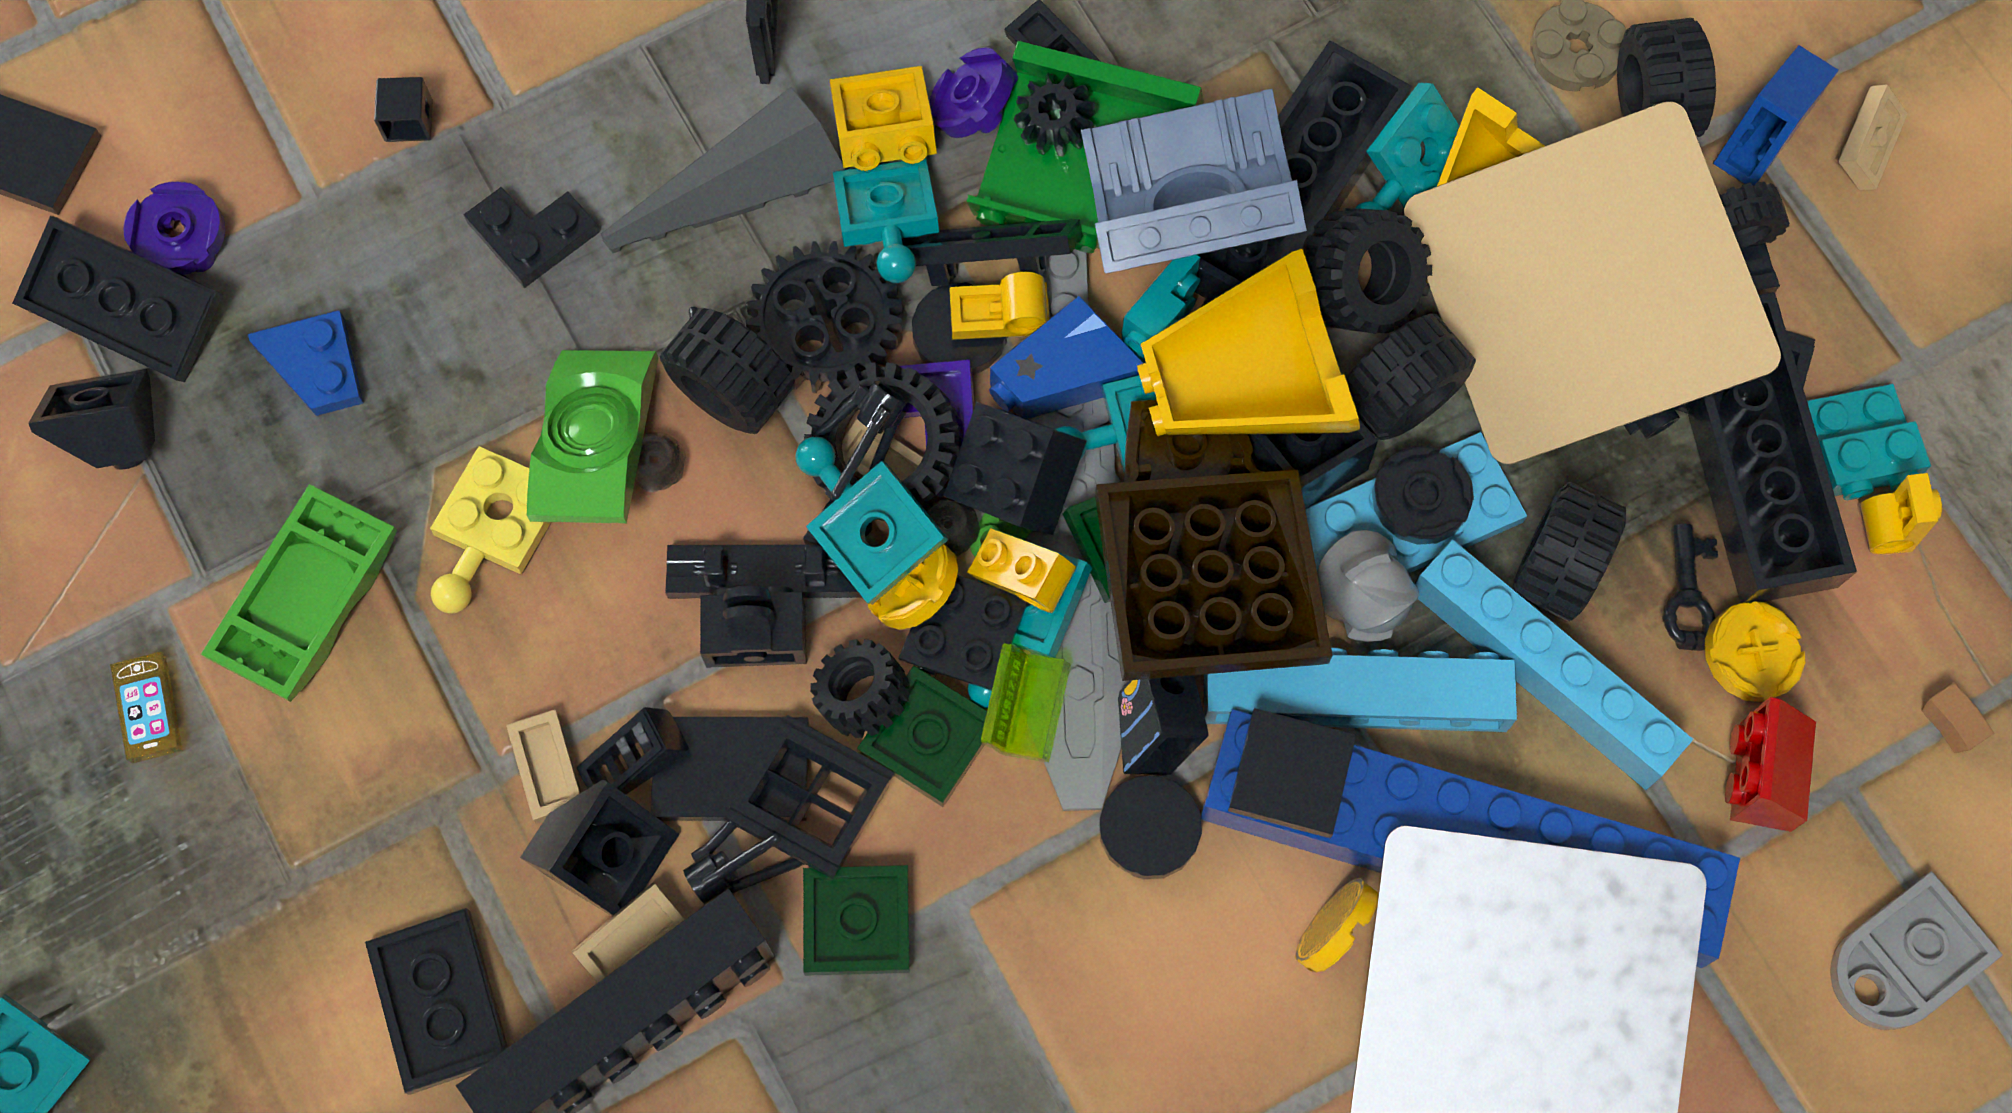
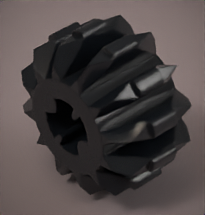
(1036, 114)

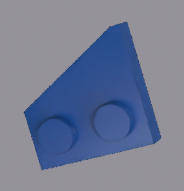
(313, 360)

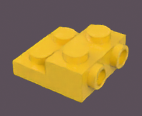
(883, 118)

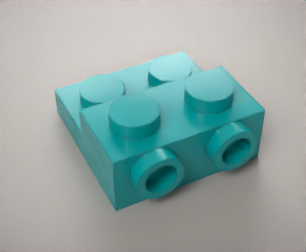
(1162, 303)
(1867, 441)
(33, 1061)

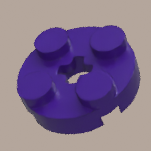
(973, 94)
(171, 202)

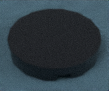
(934, 334)
(1422, 495)
(1150, 827)

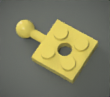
(466, 525)

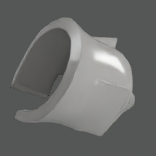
(1366, 586)

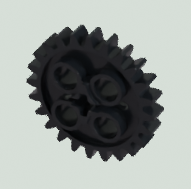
(865, 301)

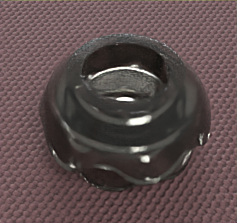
(669, 467)
(964, 520)

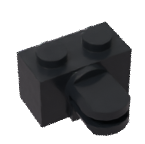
(753, 627)

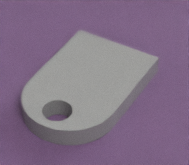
(1915, 953)

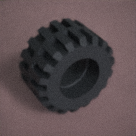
(1668, 65)
(1396, 273)
(727, 370)
(1409, 376)
(1570, 551)

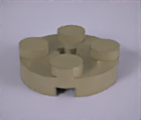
(1583, 22)

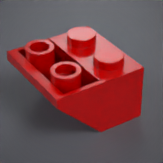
(1772, 767)

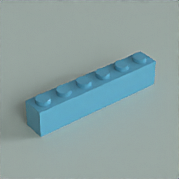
(1552, 665)
(1376, 692)

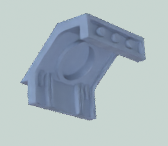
(1191, 182)

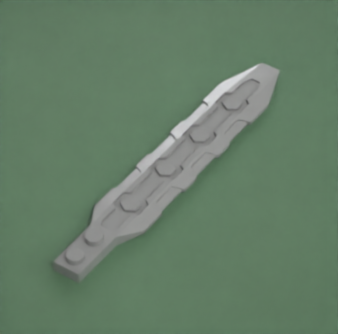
(1089, 722)

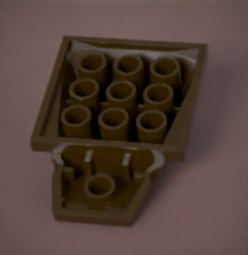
(1207, 558)

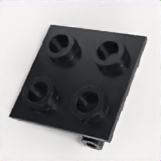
(966, 633)

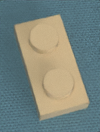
(1873, 137)

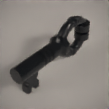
(1687, 595)

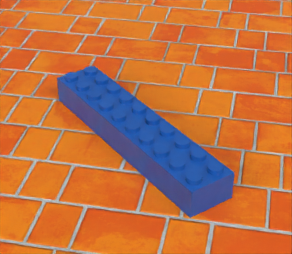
(1396, 792)

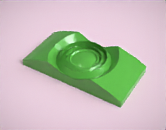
(590, 436)
(301, 594)

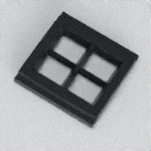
(762, 31)
(832, 757)

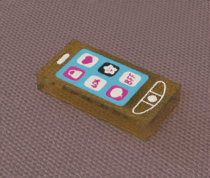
(146, 707)

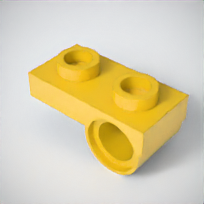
(1000, 310)
(1901, 518)
(1022, 569)

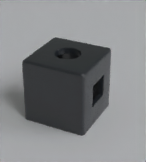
(403, 109)

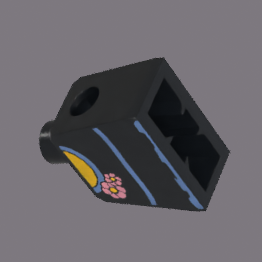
(1160, 724)

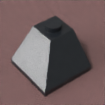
(99, 419)
(601, 847)

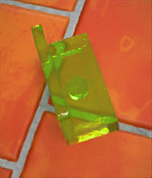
(1025, 704)

